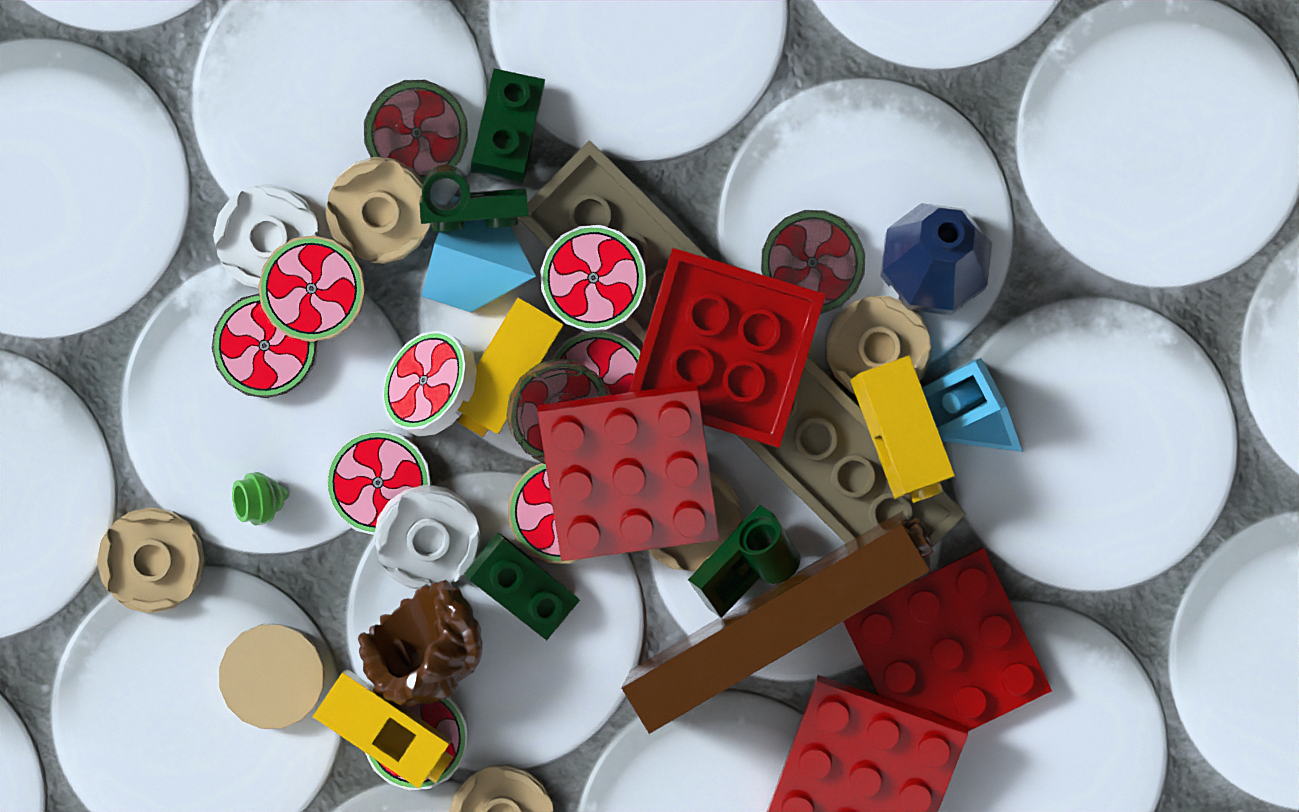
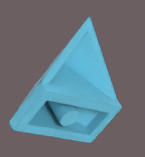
(475, 265)
(971, 408)

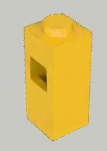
(515, 349)
(903, 429)
(384, 730)

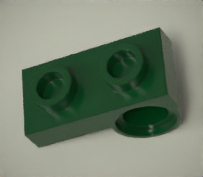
(507, 126)
(498, 207)
(752, 552)
(521, 586)

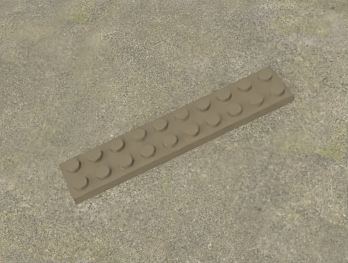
(826, 442)

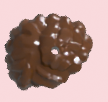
(422, 646)

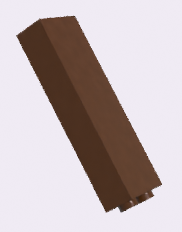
(778, 620)

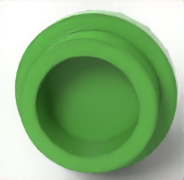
(257, 498)

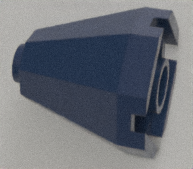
(936, 259)

